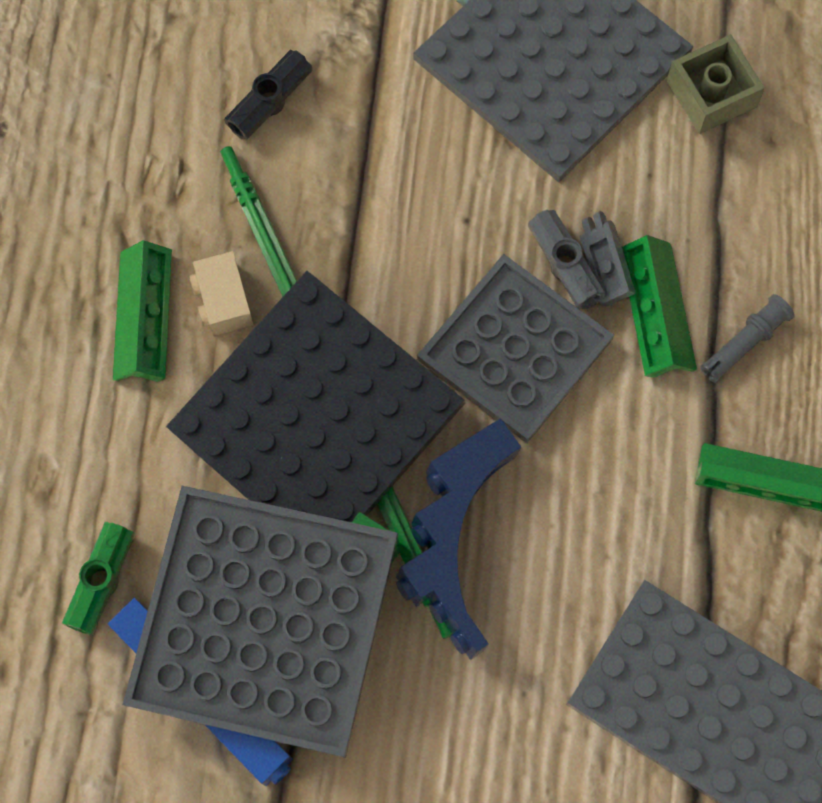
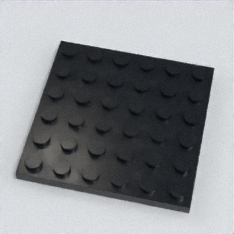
(316, 409)

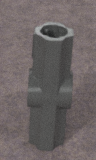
(575, 275)

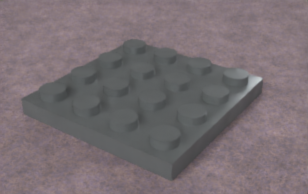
(515, 348)

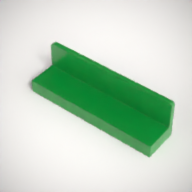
(658, 307)
(142, 312)
(760, 476)

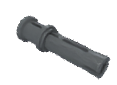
(758, 328)

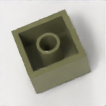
(715, 84)

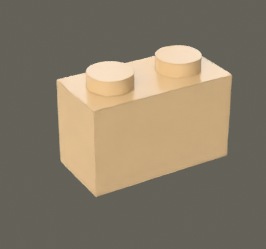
(222, 294)

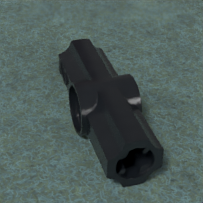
(255, 108)

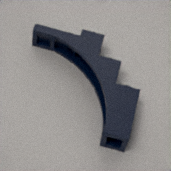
(434, 573)

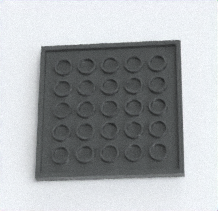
(552, 69)
(262, 621)

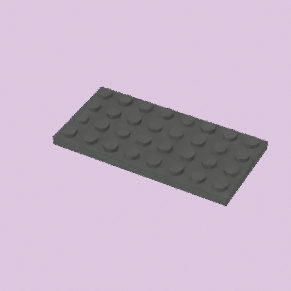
(705, 705)

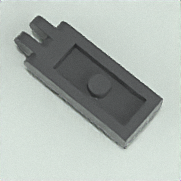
(606, 258)

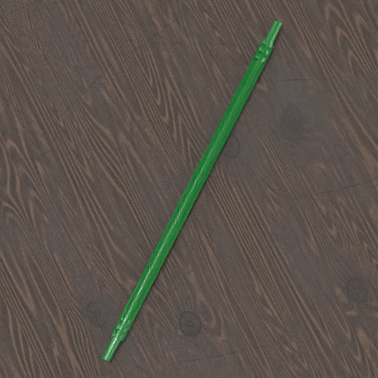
(285, 279)

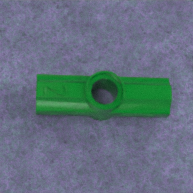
(91, 600)

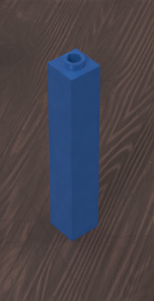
(260, 756)

